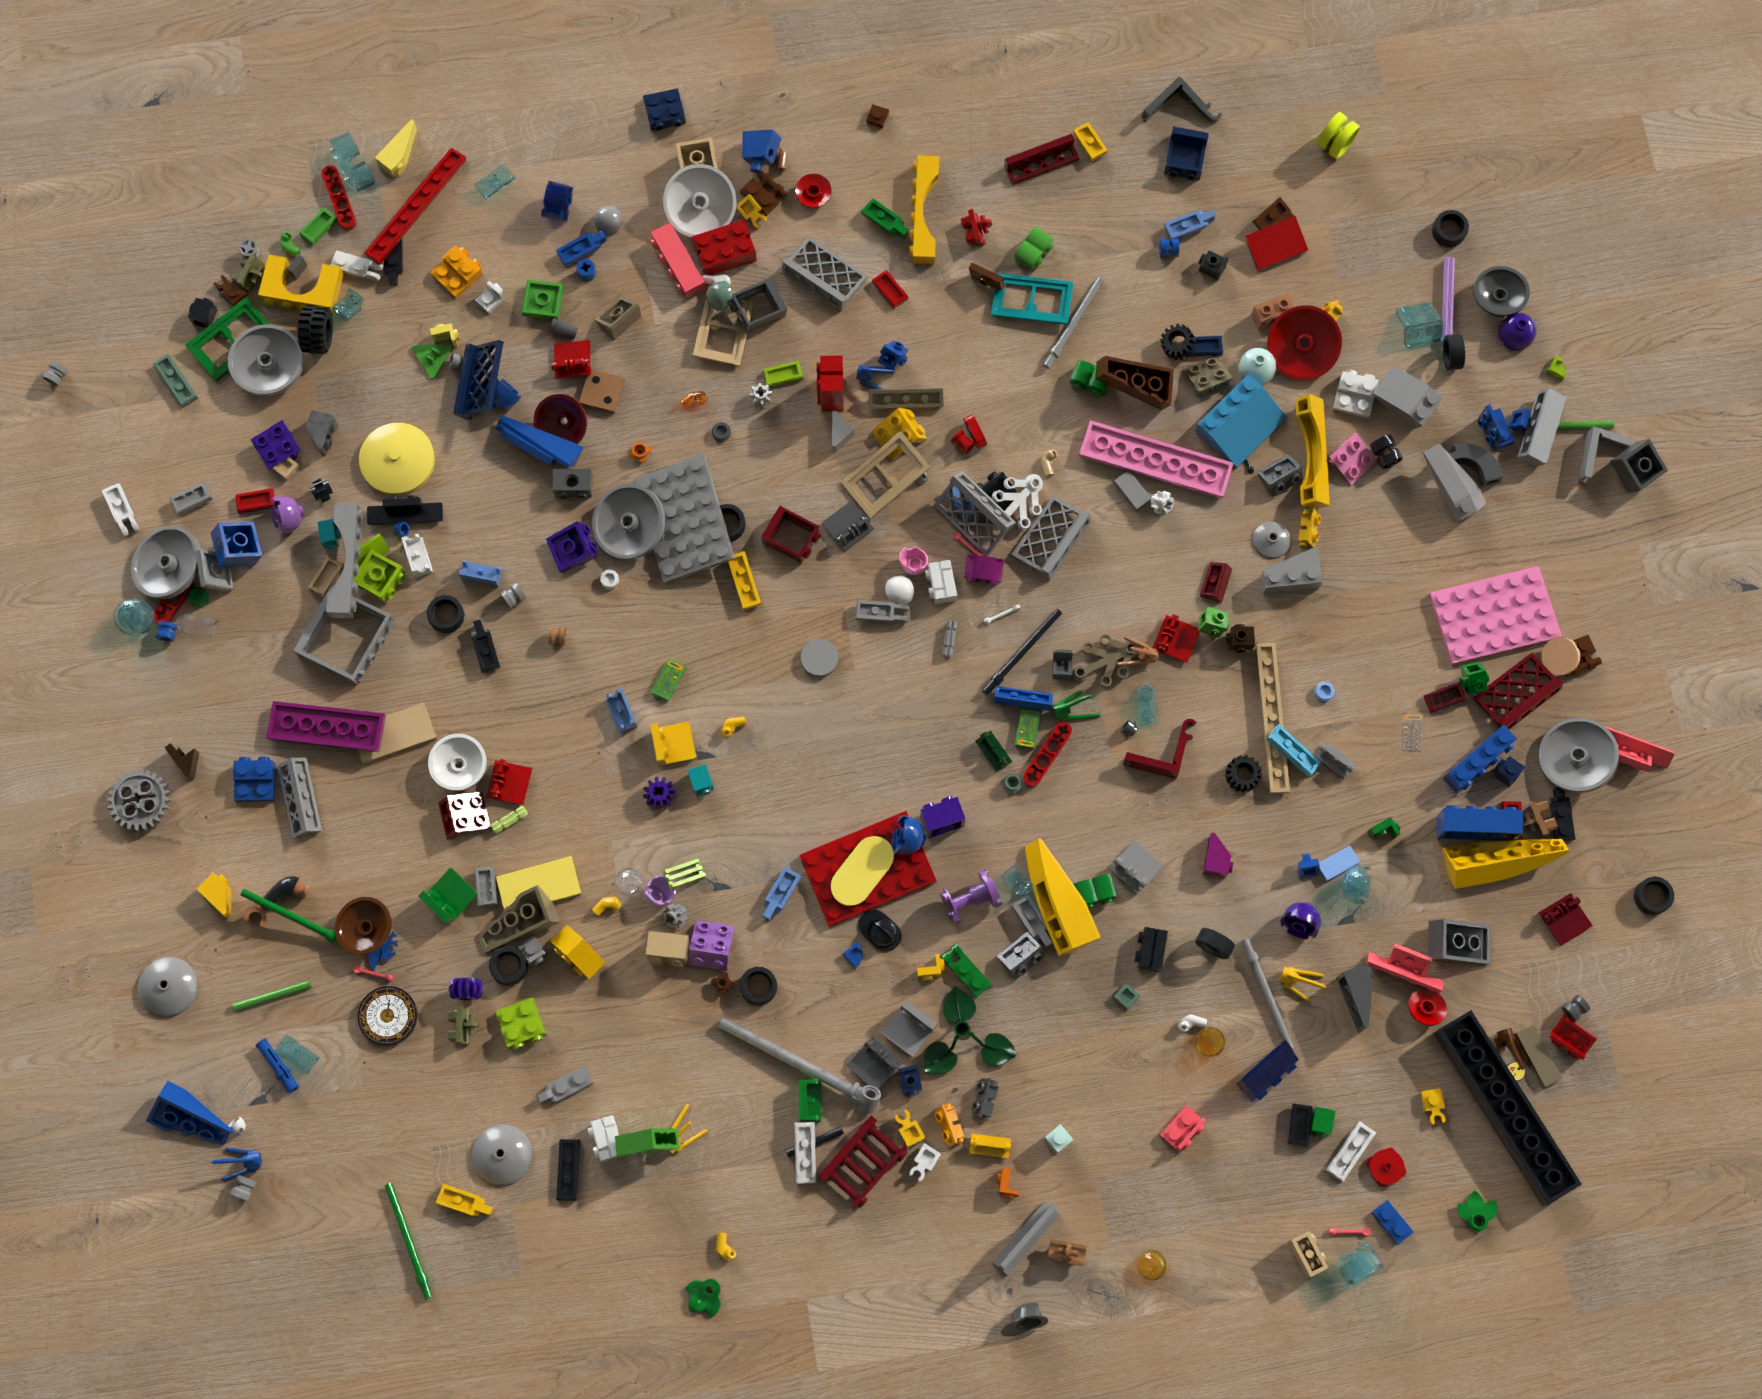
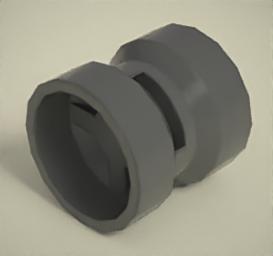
(1576, 1008)

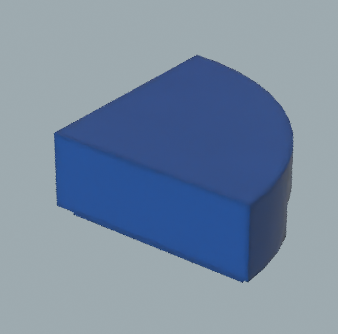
(854, 954)

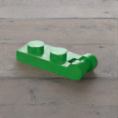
(966, 971)

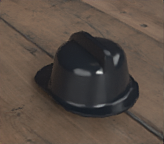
(880, 930)

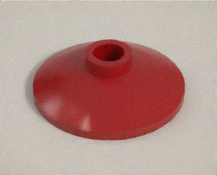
(813, 183)
(1432, 1002)

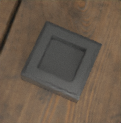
(297, 267)

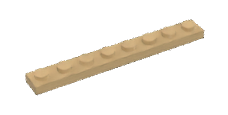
(1271, 715)

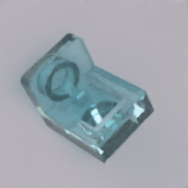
(349, 305)
(1017, 880)

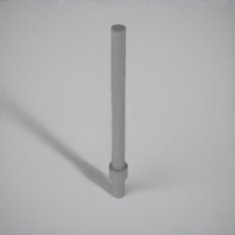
(1056, 350)
(1252, 957)

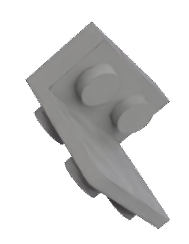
(909, 1028)

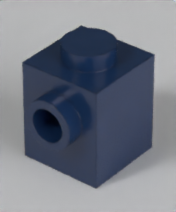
(1508, 770)

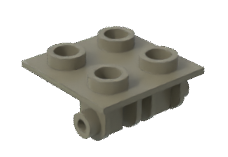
(1207, 375)

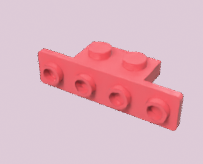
(1640, 752)
(1408, 966)

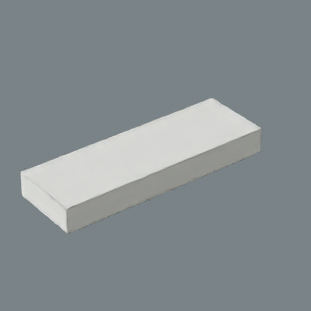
(1350, 1151)
(805, 1152)

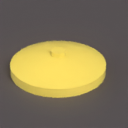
(397, 459)

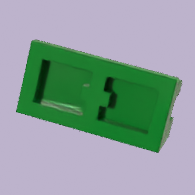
(809, 1100)

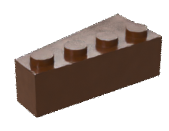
(1140, 380)

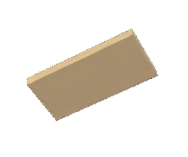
(403, 731)

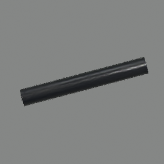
(820, 1139)

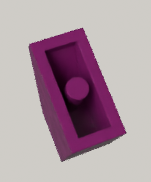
(1217, 858)

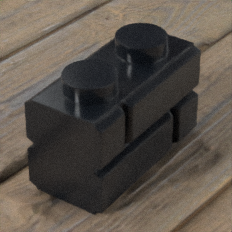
(1151, 949)

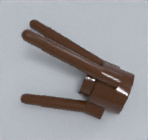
(1508, 1038)

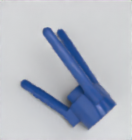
(866, 373)
(251, 1160)

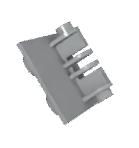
(1136, 867)

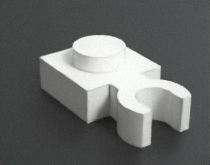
(926, 1159)

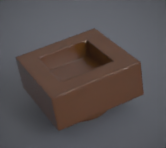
(877, 116)

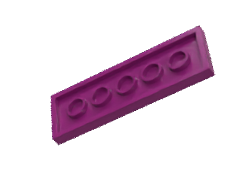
(326, 726)

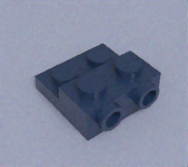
(664, 109)

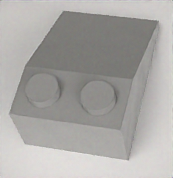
(1407, 397)

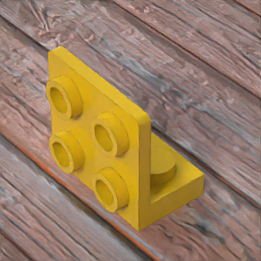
(673, 743)

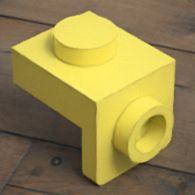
(443, 332)

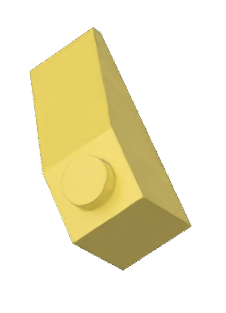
(396, 153)

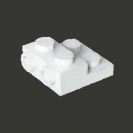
(1355, 394)

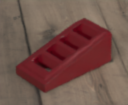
(1449, 688)

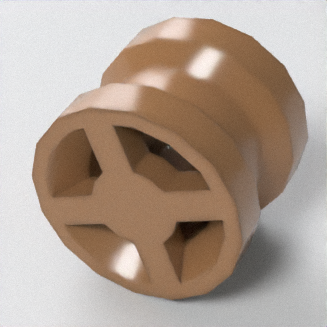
(557, 635)

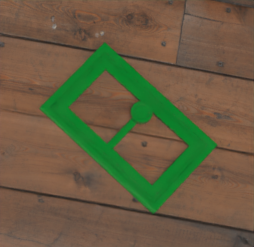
(219, 326)

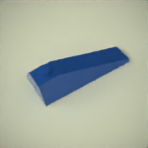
(183, 1112)

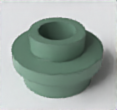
(1012, 777)

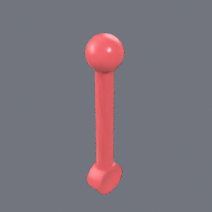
(957, 536)
(357, 969)
(1366, 1231)

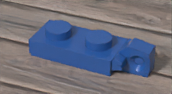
(580, 247)

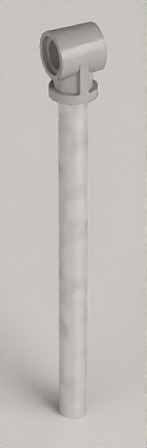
(866, 1097)

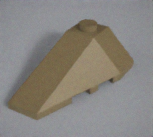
(524, 917)

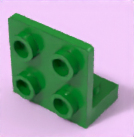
(449, 896)

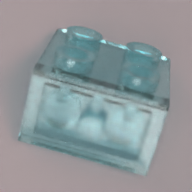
(1420, 324)

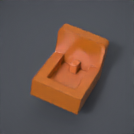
(1003, 1179)

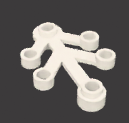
(1019, 499)

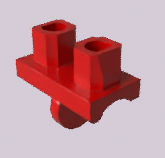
(972, 220)

